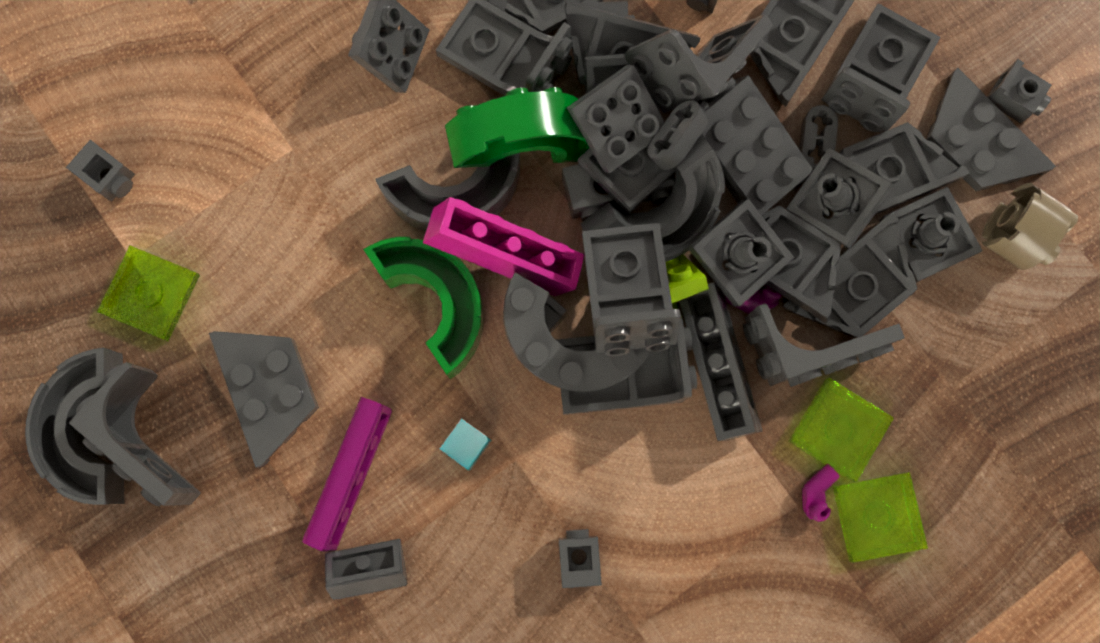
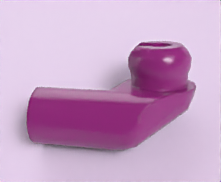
(762, 296)
(814, 493)

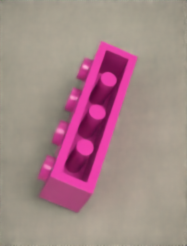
(502, 246)

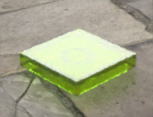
(148, 293)
(841, 429)
(880, 517)

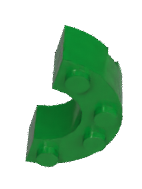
(515, 125)
(413, 262)

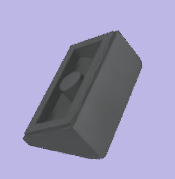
(365, 569)

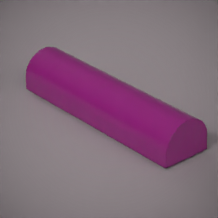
(347, 475)

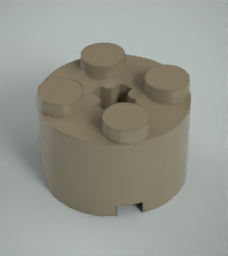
(1028, 227)

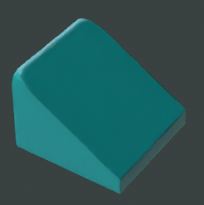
(465, 444)

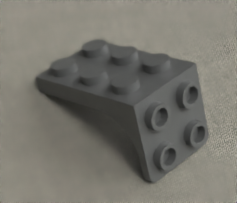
(504, 49)
(881, 70)
(678, 75)
(752, 144)
(629, 290)
(784, 362)
(658, 381)
(110, 430)

